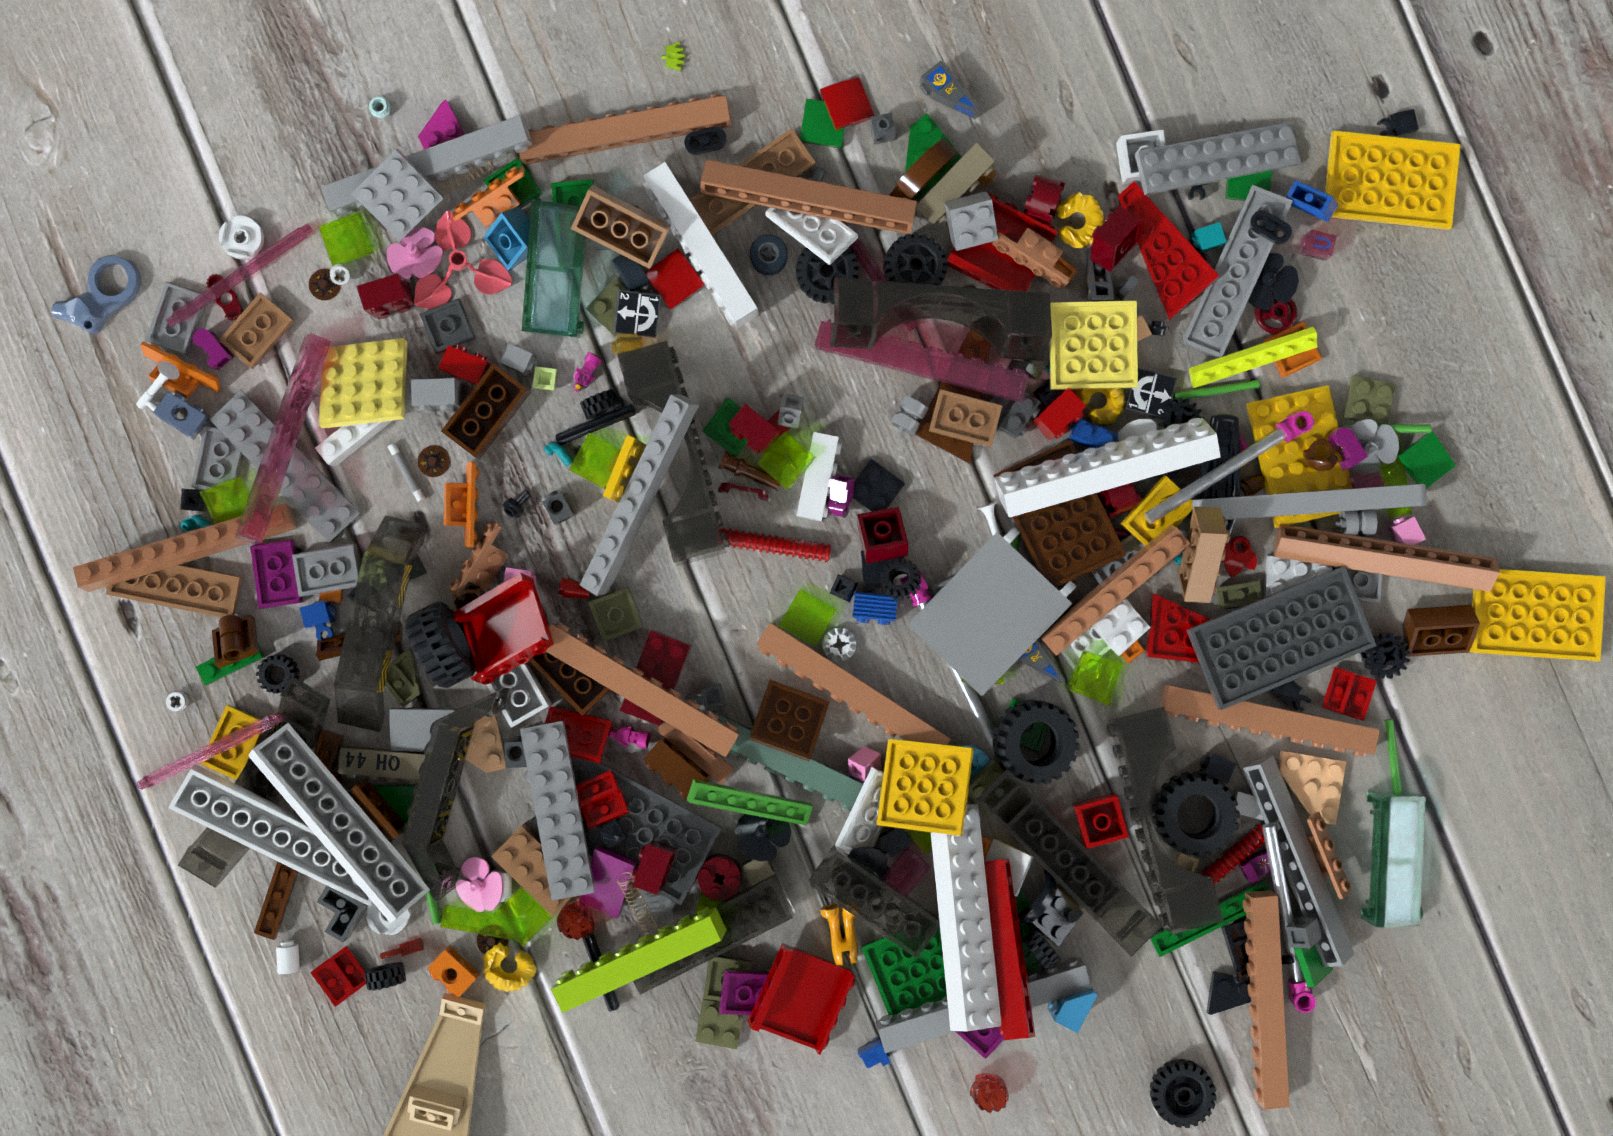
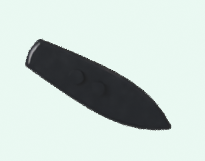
(1228, 436)

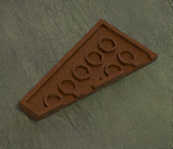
(972, 346)

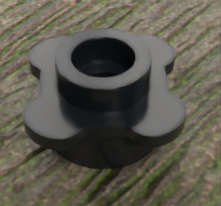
(1158, 328)

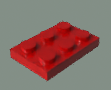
(584, 733)

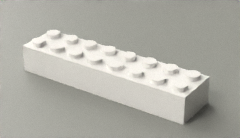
(698, 241)

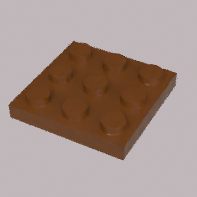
(789, 720)

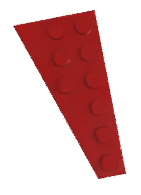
(1171, 260)
(1168, 631)

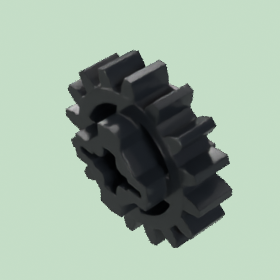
(1176, 412)
(1393, 649)

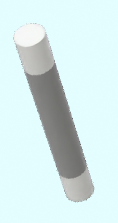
(406, 472)

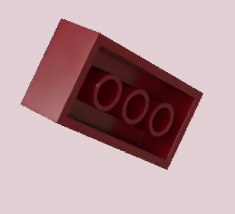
(663, 660)

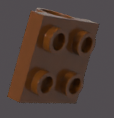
(234, 639)

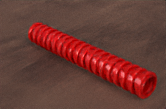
(778, 545)
(1236, 854)

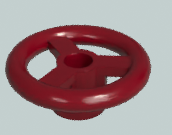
(1283, 308)

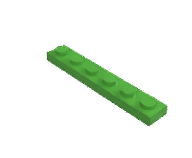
(749, 802)

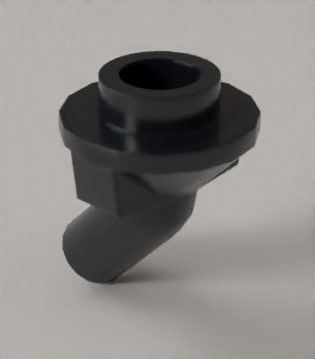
(513, 507)

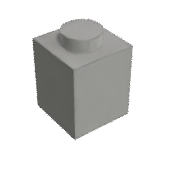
(518, 359)

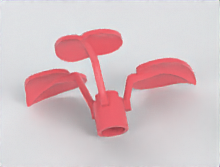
(489, 278)

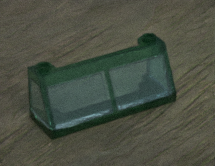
(553, 272)
(1396, 859)

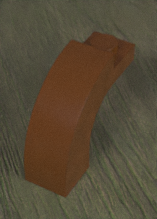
(924, 170)

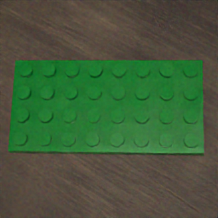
(913, 981)

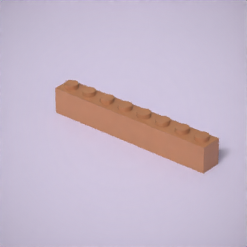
(1114, 589)

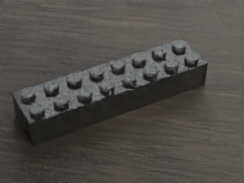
(744, 917)

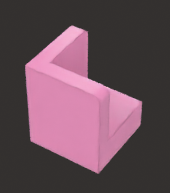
(862, 761)

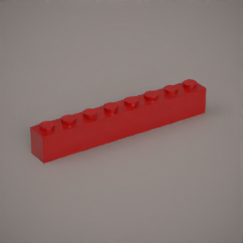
(1008, 953)

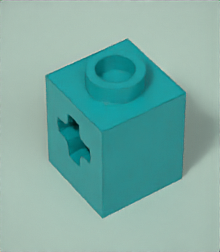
(1208, 238)

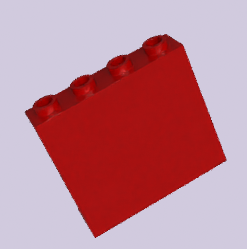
(996, 268)
(505, 628)
(802, 998)

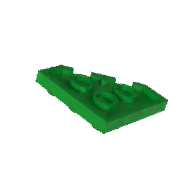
(923, 136)

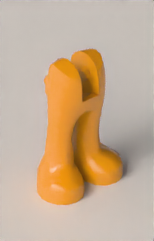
(839, 944)

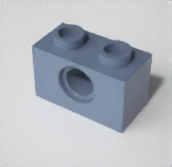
(168, 410)

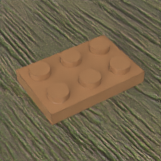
(256, 330)
(965, 418)

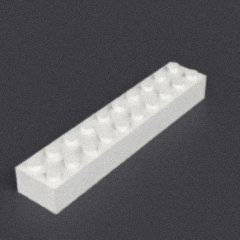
(1107, 466)
(338, 822)
(261, 827)
(966, 927)

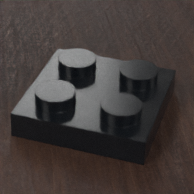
(876, 487)

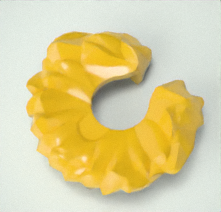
(1093, 217)
(1110, 411)
(508, 981)

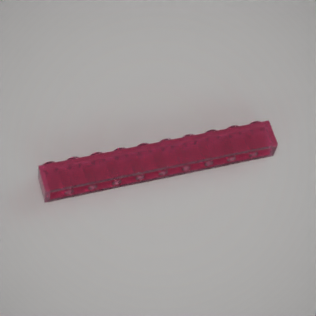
(934, 365)
(283, 439)

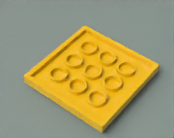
(925, 787)

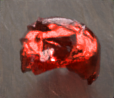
(575, 921)
(989, 1092)

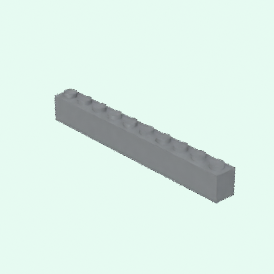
(443, 160)
(639, 494)
(1299, 859)
(933, 1020)

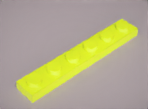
(1253, 357)

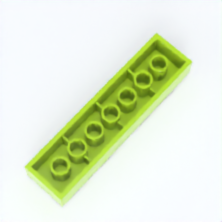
(638, 959)

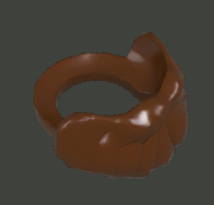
(1319, 465)
(471, 594)

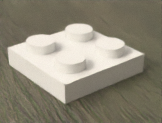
(1121, 627)

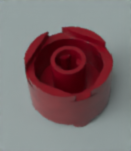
(1045, 198)
(1119, 499)
(715, 888)

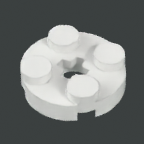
(234, 227)
(381, 925)

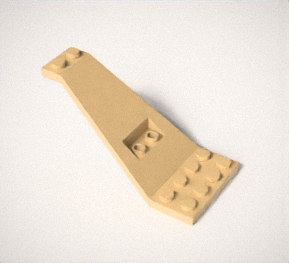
(444, 1078)

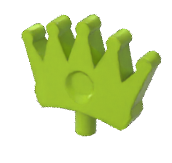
(673, 56)

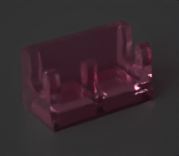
(907, 871)

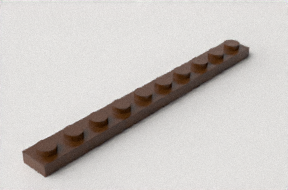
(284, 876)

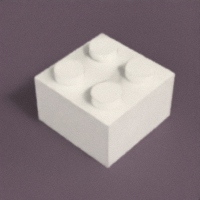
(1127, 147)

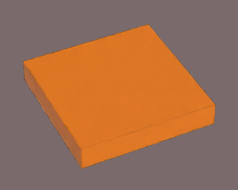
(1296, 362)

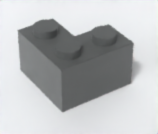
(347, 913)

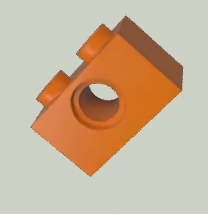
(465, 971)

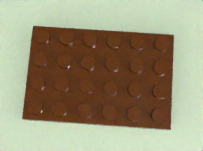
(1067, 536)

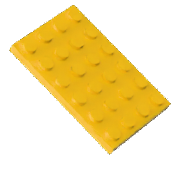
(1392, 179)
(1284, 463)
(1541, 615)

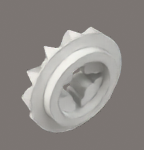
(830, 639)

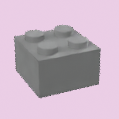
(971, 220)
(437, 394)

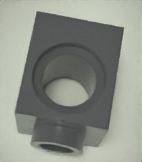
(882, 128)
(565, 514)
(511, 760)
(1303, 932)

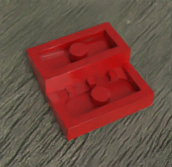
(847, 103)
(674, 278)
(1349, 694)
(601, 799)
(340, 976)

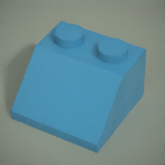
(509, 237)
(1072, 1009)

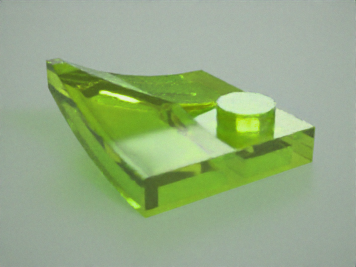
(786, 460)
(1095, 677)
(522, 916)

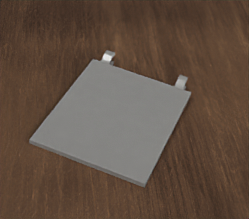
(990, 613)

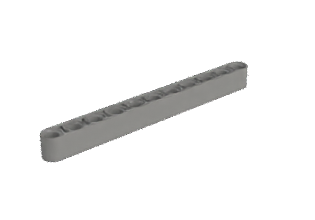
(1318, 501)

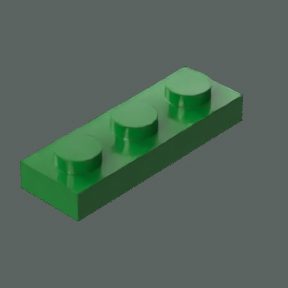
(211, 673)

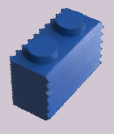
(1312, 201)
(1091, 435)
(875, 607)

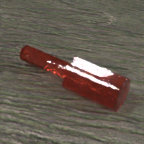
(405, 948)

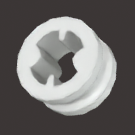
(346, 274)
(170, 701)

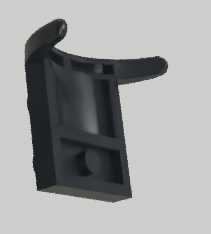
(1052, 912)
(1235, 940)

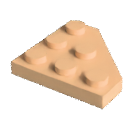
(486, 745)
(1314, 782)

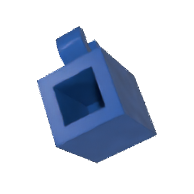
(317, 617)

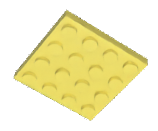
(1093, 345)
(363, 383)

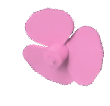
(411, 258)
(482, 890)

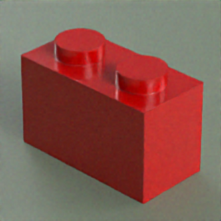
(464, 365)

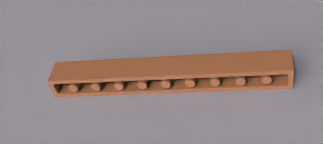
(626, 129)
(808, 196)
(174, 551)
(1385, 557)
(847, 688)
(642, 691)
(1272, 720)
(1266, 999)

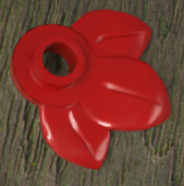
(1236, 559)

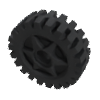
(918, 250)
(814, 282)
(1187, 1109)

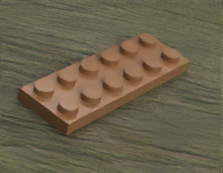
(782, 155)
(184, 589)

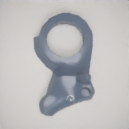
(95, 307)

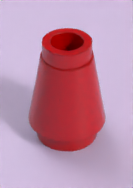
(571, 589)

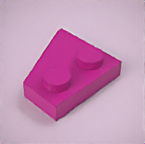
(441, 127)

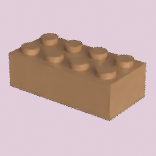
(620, 226)
(1203, 556)
(524, 861)

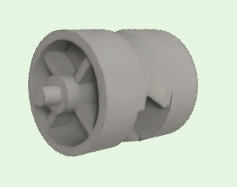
(908, 417)
(1360, 522)

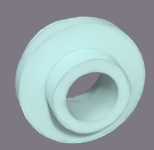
(375, 102)

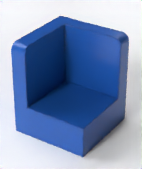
(873, 1054)

